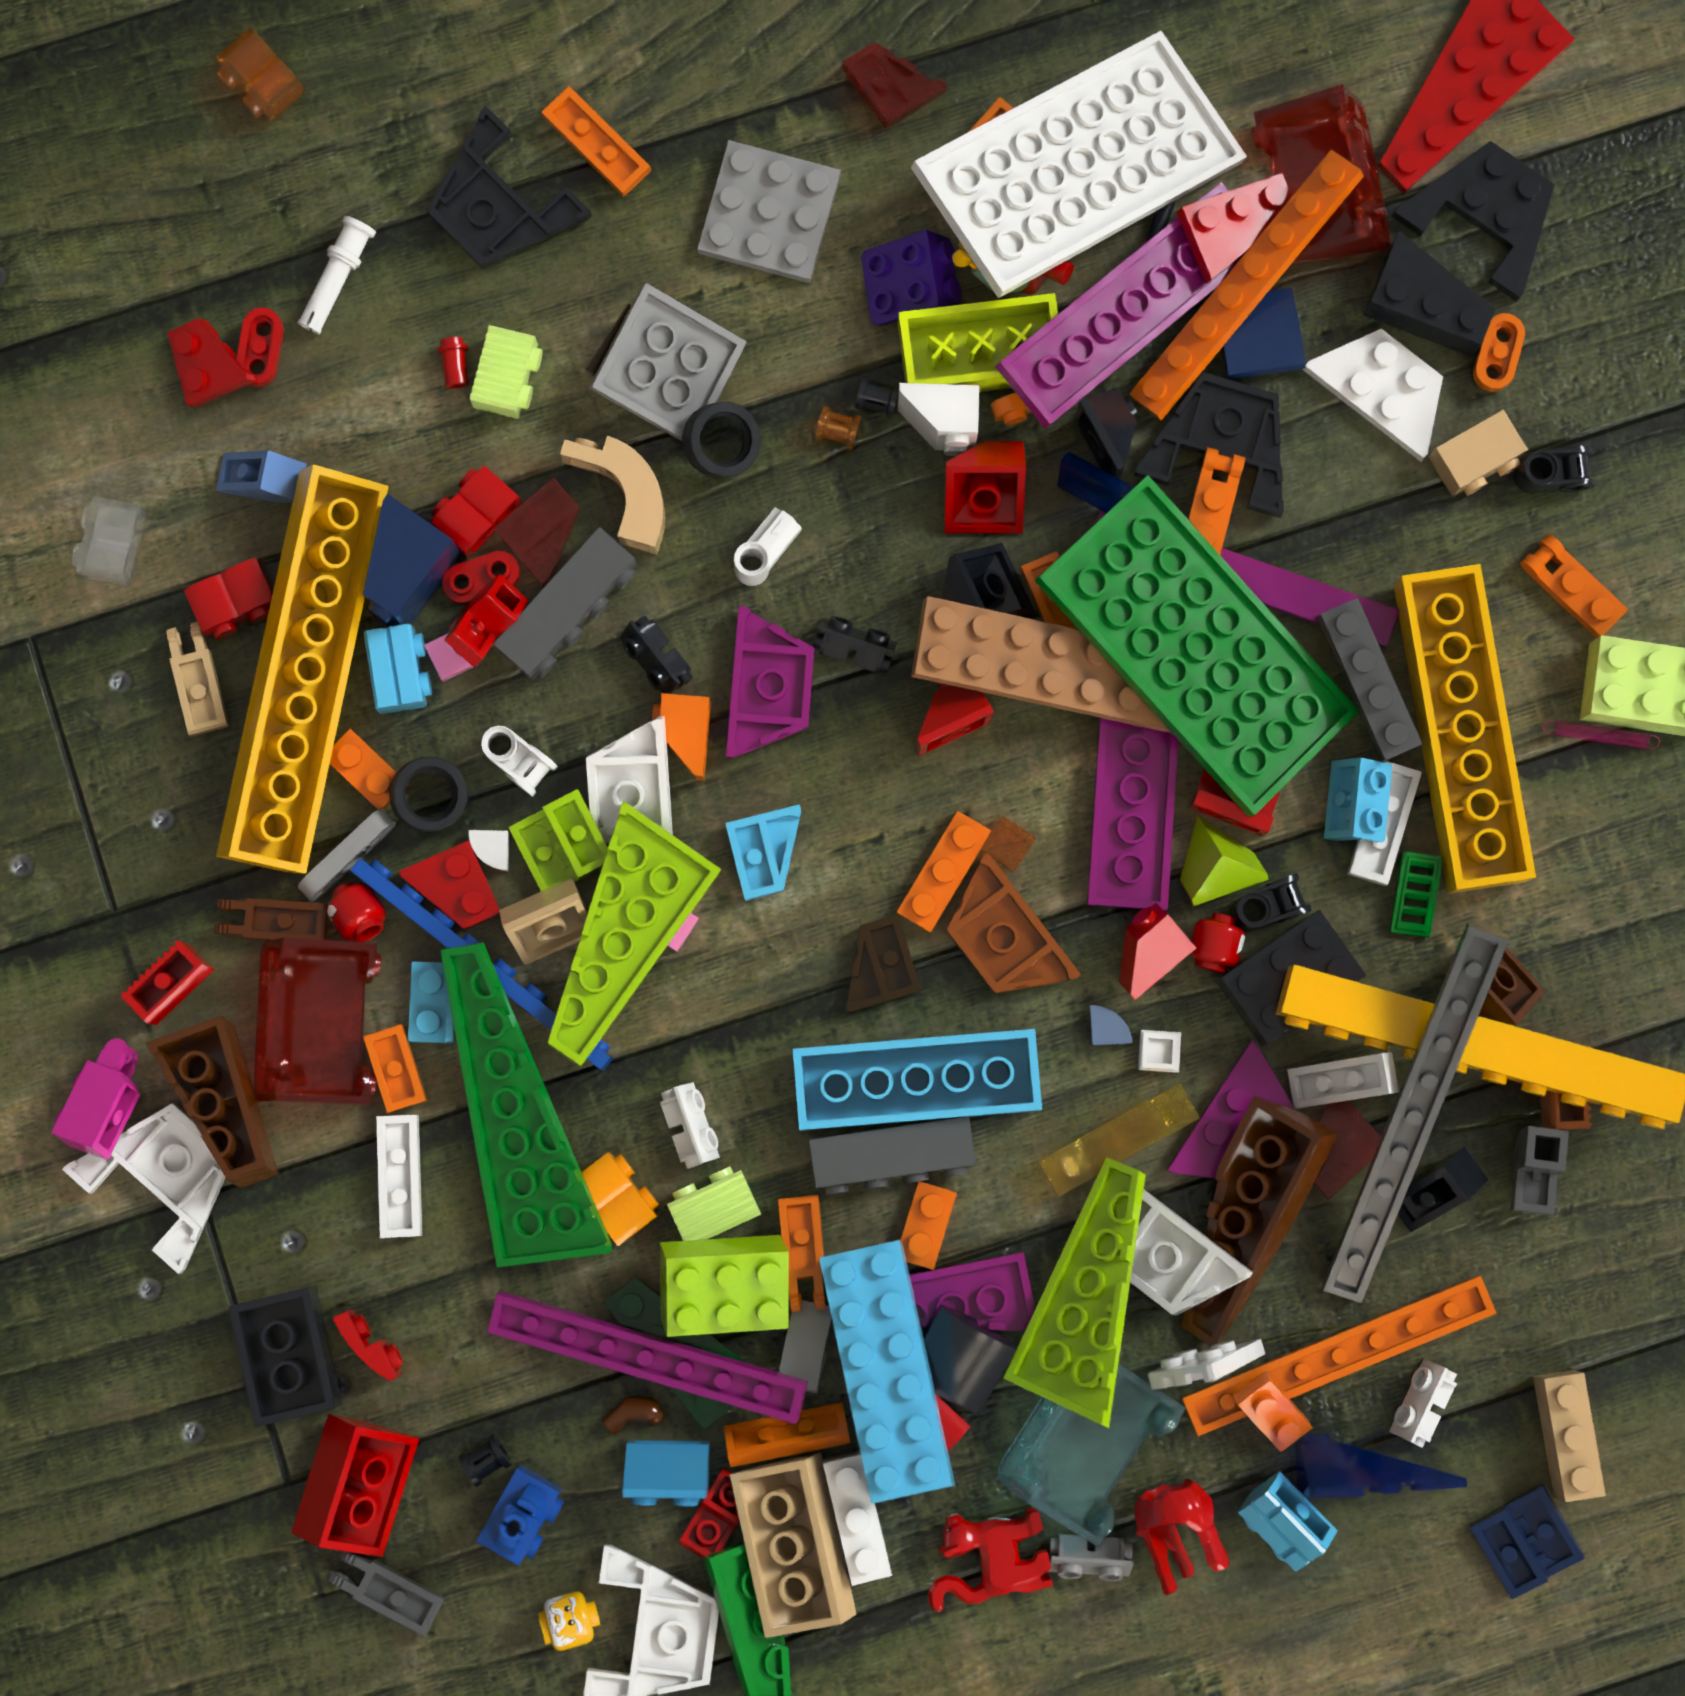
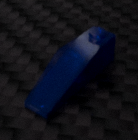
(1343, 1470)

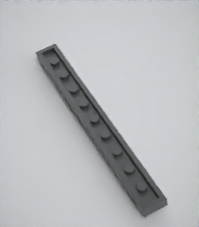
(1415, 1111)

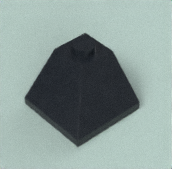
(1108, 428)
(986, 581)

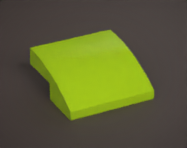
(560, 842)

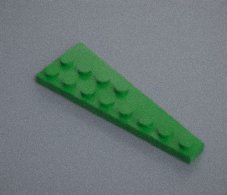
(526, 1165)

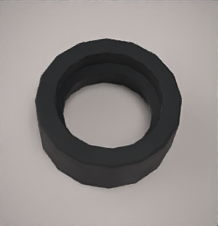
(750, 436)
(458, 791)

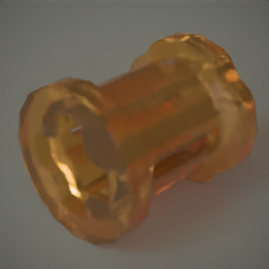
(838, 427)

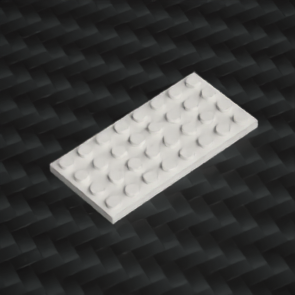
(1078, 163)

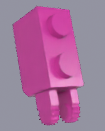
(100, 1101)

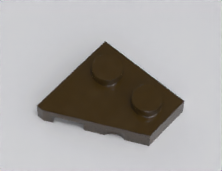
(881, 965)

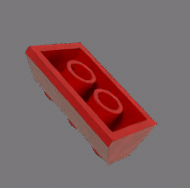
(354, 1486)

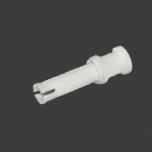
(343, 258)

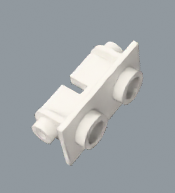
(686, 1107)
(1429, 1386)

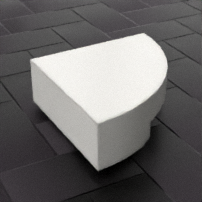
(491, 847)

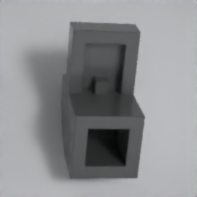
(1536, 1163)

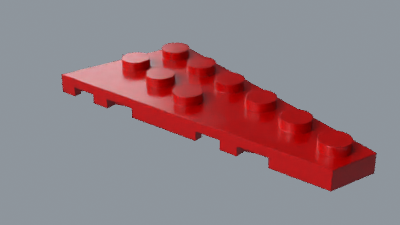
(1480, 69)

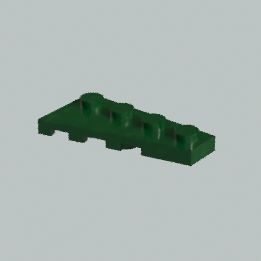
(639, 1309)

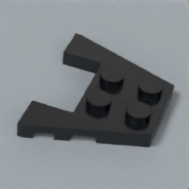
(1499, 199)
(485, 212)
(1228, 419)

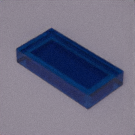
(1090, 483)

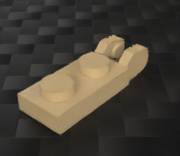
(197, 683)

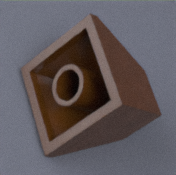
(1511, 992)

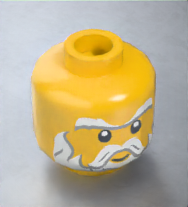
(568, 1621)

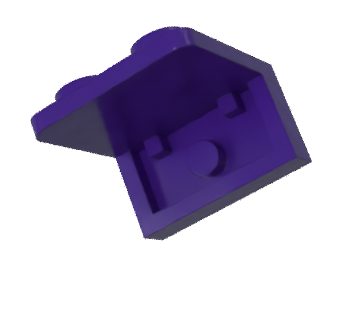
(910, 276)

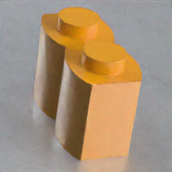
(617, 1199)

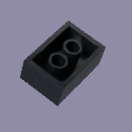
(1258, 981)
(285, 1356)

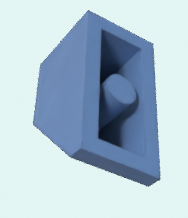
(259, 475)

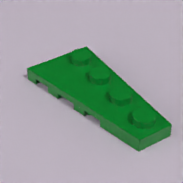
(759, 1661)

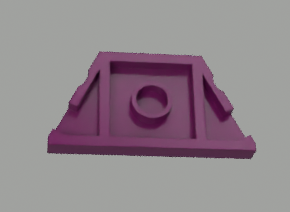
(767, 685)
(1221, 1118)

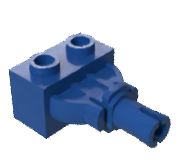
(520, 1515)

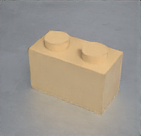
(1478, 454)

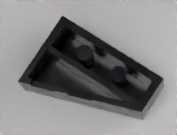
(1428, 300)

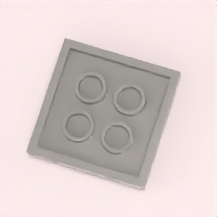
(769, 211)
(666, 361)

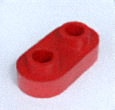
(261, 349)
(479, 574)

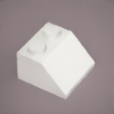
(942, 414)

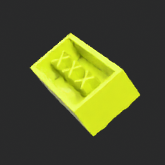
(969, 340)

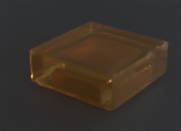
(1008, 844)

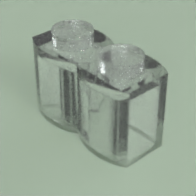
(109, 541)

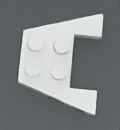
(174, 1165)
(671, 1636)

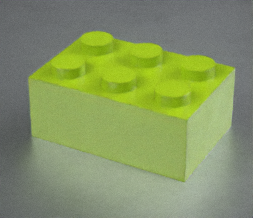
(724, 1285)

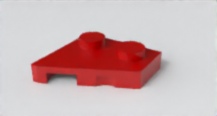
(205, 363)
(455, 885)

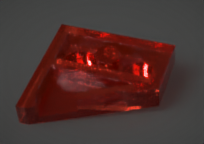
(890, 83)
(540, 529)
(1351, 1150)

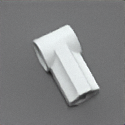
(766, 544)

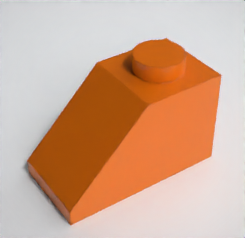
(686, 729)

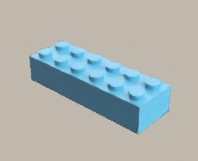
(917, 1079)
(886, 1372)

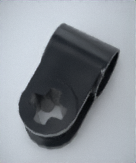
(1562, 469)
(1276, 902)

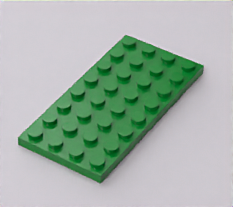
(1197, 646)

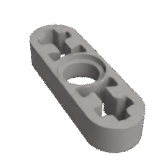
(346, 855)

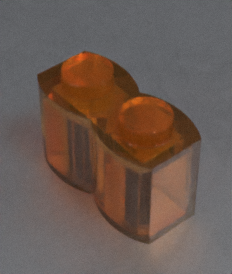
(259, 75)

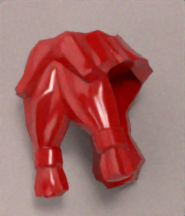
(1156, 1518)

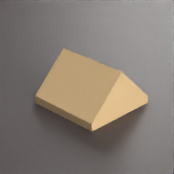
(545, 921)

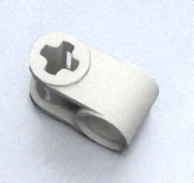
(518, 759)

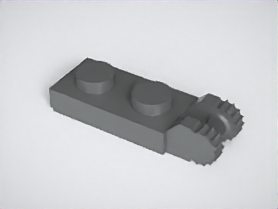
(390, 1593)

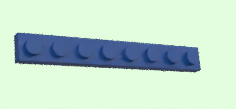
(439, 927)

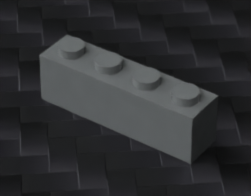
(566, 605)
(1369, 680)
(892, 1153)

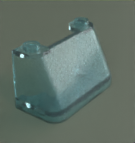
(1072, 1463)

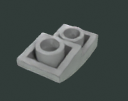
(806, 1344)

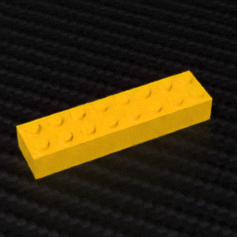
(1464, 729)

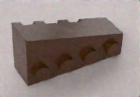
(218, 1095)

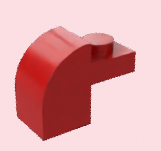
(485, 619)

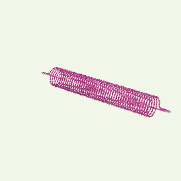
(1606, 741)

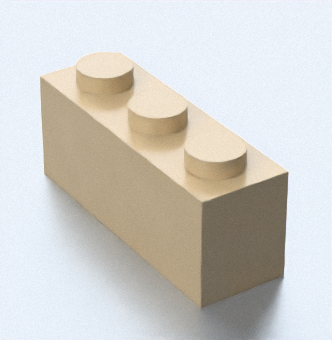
(1569, 1435)

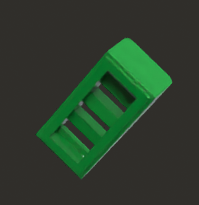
(1432, 882)

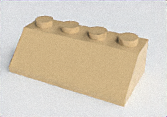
(793, 1545)

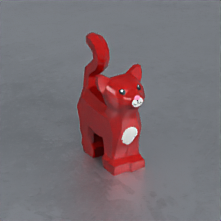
(999, 1558)

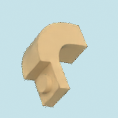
(644, 510)

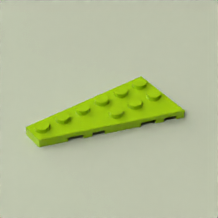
(635, 912)
(1080, 1318)

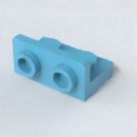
(1358, 800)
(430, 1005)

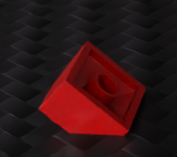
(986, 489)
(952, 715)

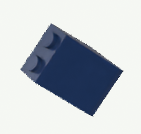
(405, 564)

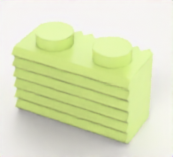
(505, 372)
(714, 1207)

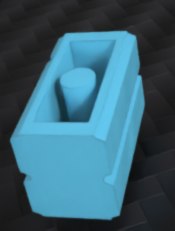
(396, 668)
(1287, 1521)

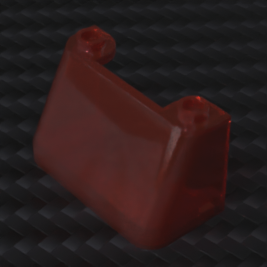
(1299, 138)
(313, 1021)

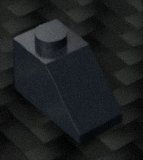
(1441, 1189)

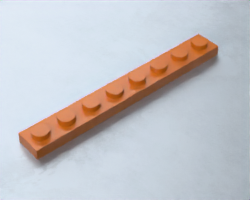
(1246, 284)
(1346, 1351)

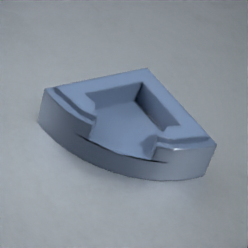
(1107, 1027)

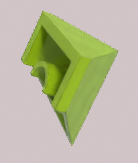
(1217, 864)

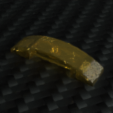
(1119, 1138)

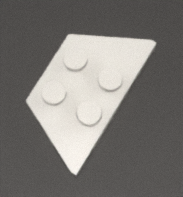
(1384, 386)
(632, 772)
(1178, 1262)
(1206, 1364)

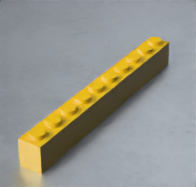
(1492, 1048)

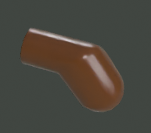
(634, 1409)

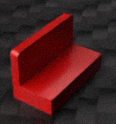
(1216, 803)

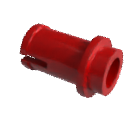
(454, 362)

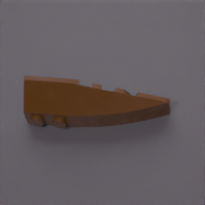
(1257, 1200)

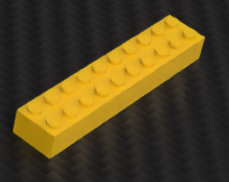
(302, 671)

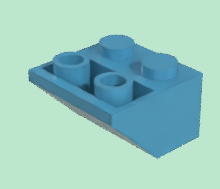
(666, 1471)

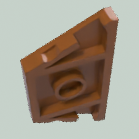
(1005, 936)

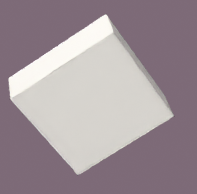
(1159, 1051)

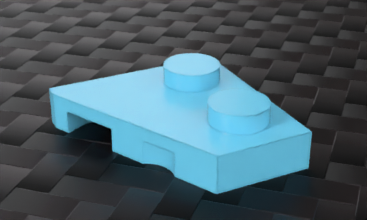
(764, 850)

